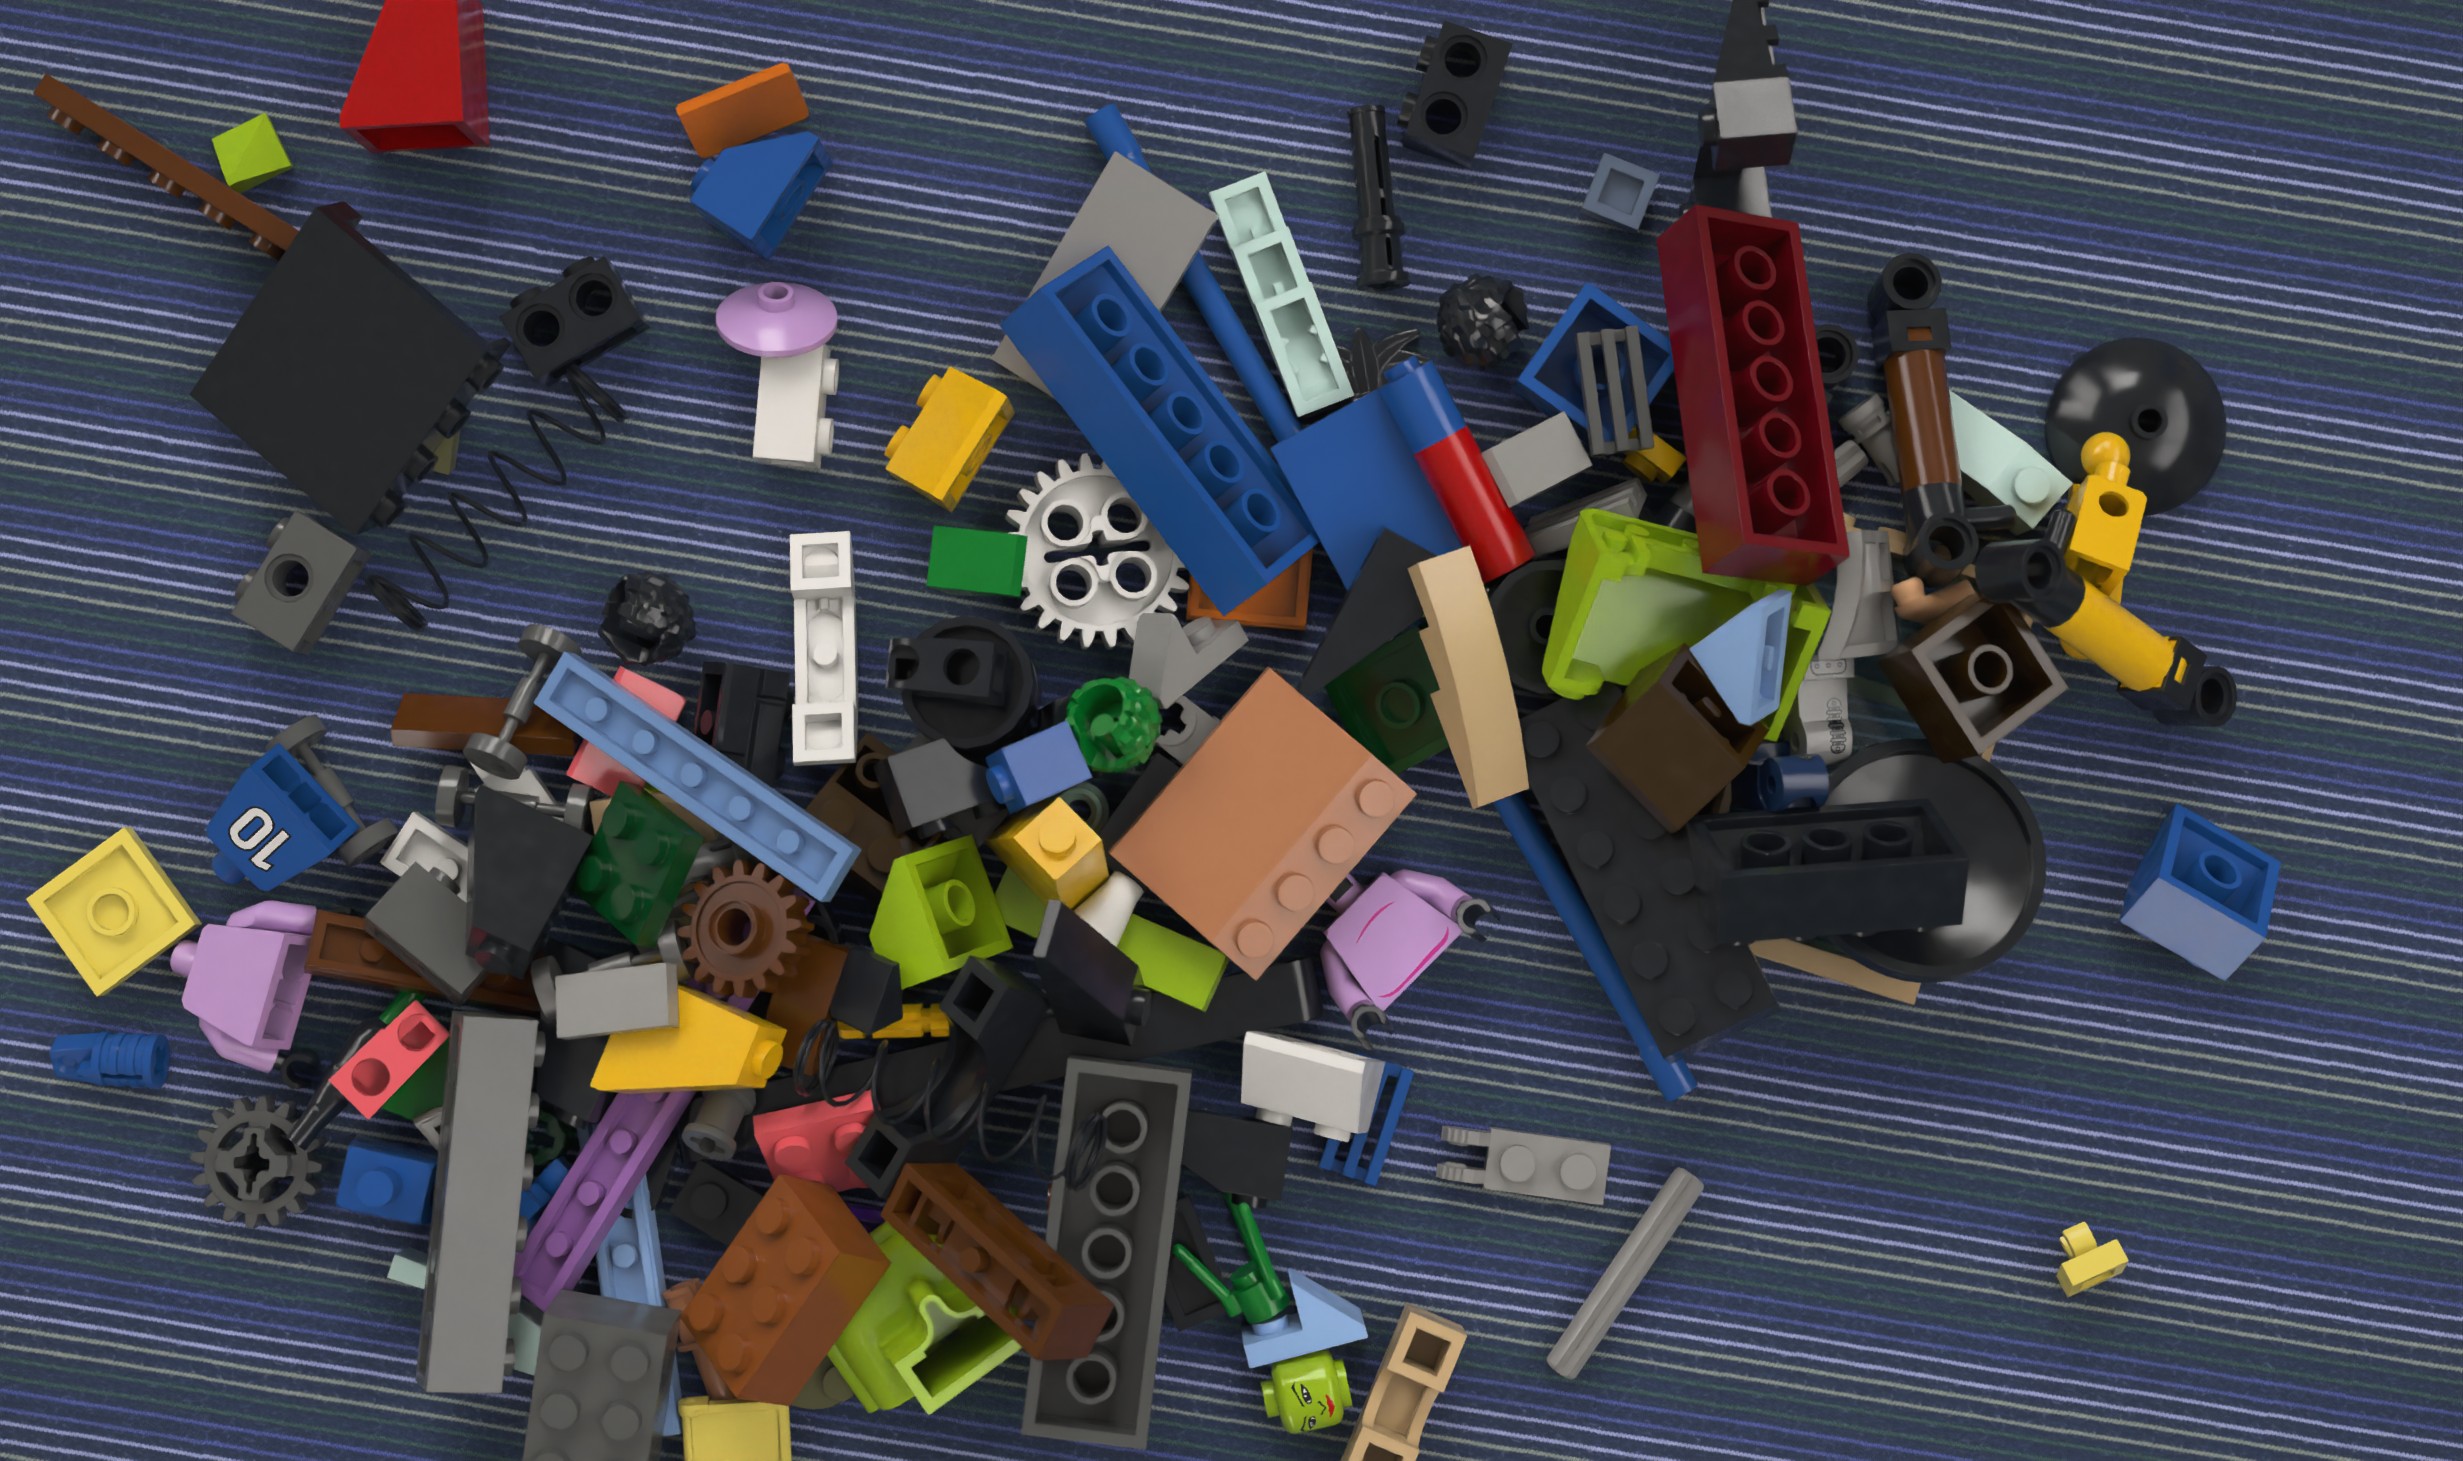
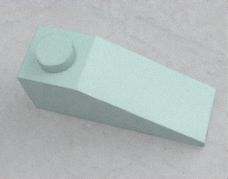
(2003, 467)

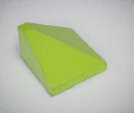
(251, 154)

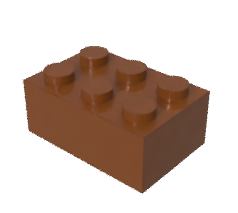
(784, 1290)

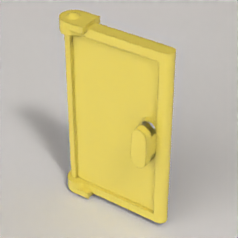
(734, 1430)

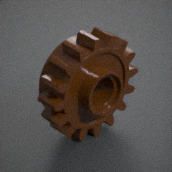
(718, 922)

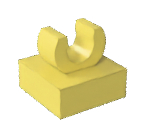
(2087, 1261)

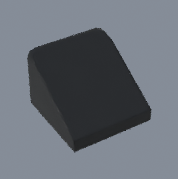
(868, 992)

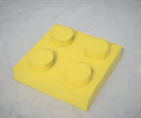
(114, 911)

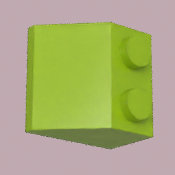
(938, 912)

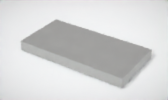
(1146, 226)

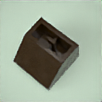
(1674, 739)
(857, 810)

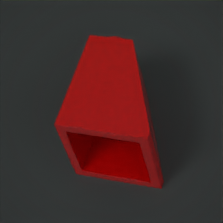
(421, 79)

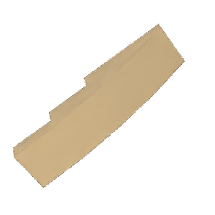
(1473, 677)

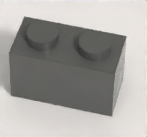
(426, 929)

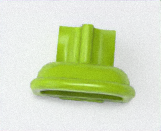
(895, 1337)

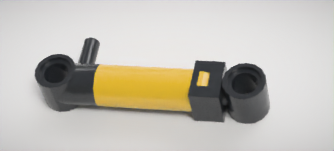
(2151, 669)

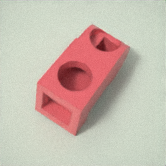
(389, 1059)

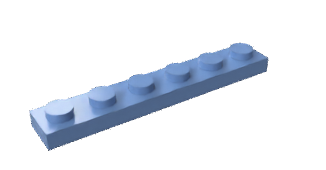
(697, 777)

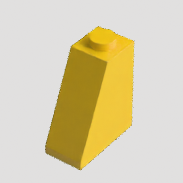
(1052, 852)
(708, 1051)

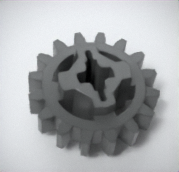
(253, 1184)

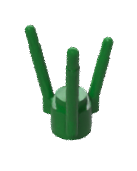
(1256, 1285)

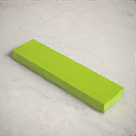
(1165, 958)

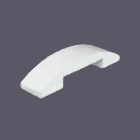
(824, 649)

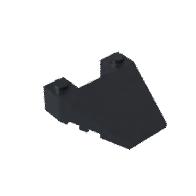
(1747, 117)

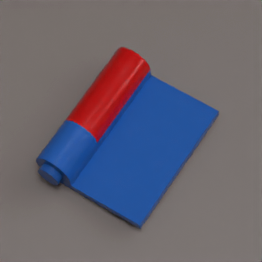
(1402, 465)

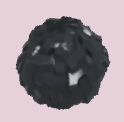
(1482, 321)
(647, 619)

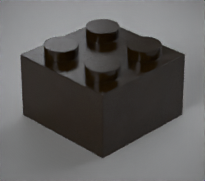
(1972, 676)

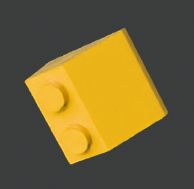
(949, 437)

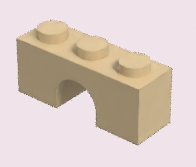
(1405, 1387)

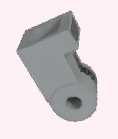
(1820, 712)

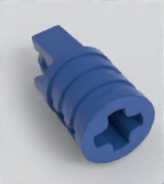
(112, 1059)

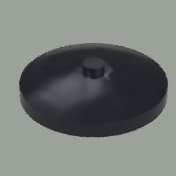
(1993, 830)

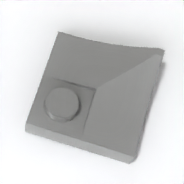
(1863, 606)

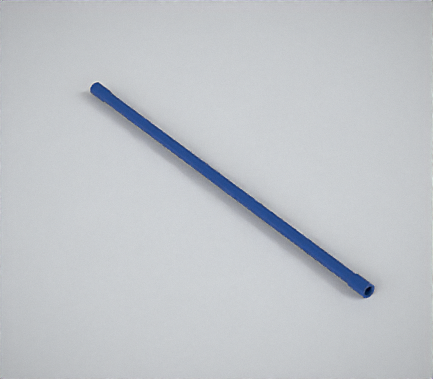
(1673, 1079)

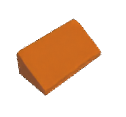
(743, 110)

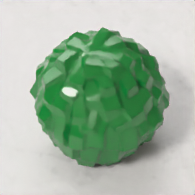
(1114, 723)

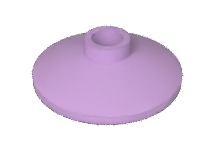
(776, 319)

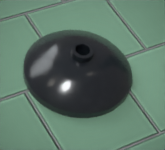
(2107, 394)

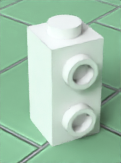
(792, 409)

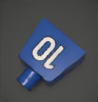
(275, 823)

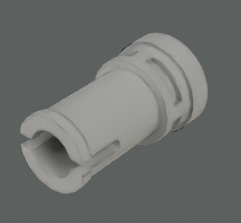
(1874, 431)

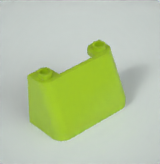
(1641, 592)

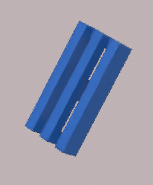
(1349, 1166)

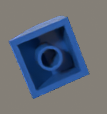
(760, 188)
(2202, 893)

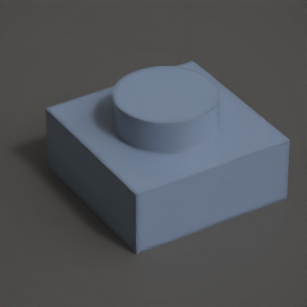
(1619, 193)

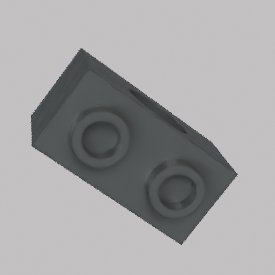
(332, 569)

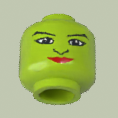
(1307, 1391)

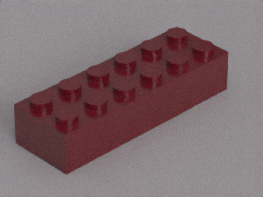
(1751, 397)

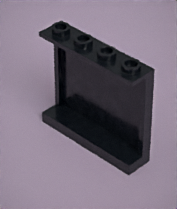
(347, 373)

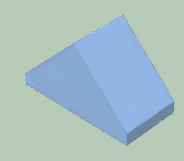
(1748, 657)

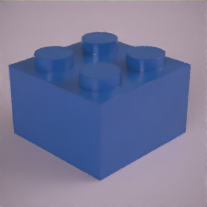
(1553, 376)

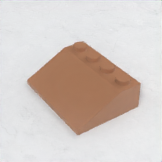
(1262, 823)

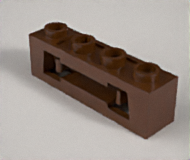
(997, 1260)

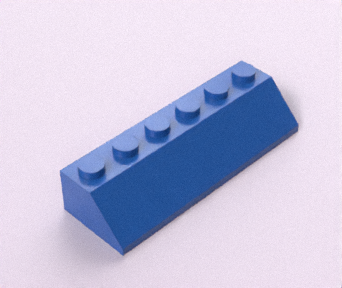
(1162, 428)

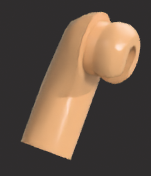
(1923, 608)

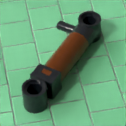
(1911, 352)

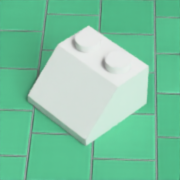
(1309, 1083)

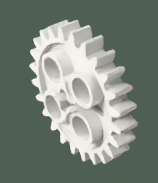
(1106, 604)

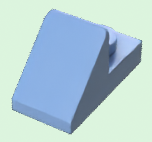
(1321, 1323)

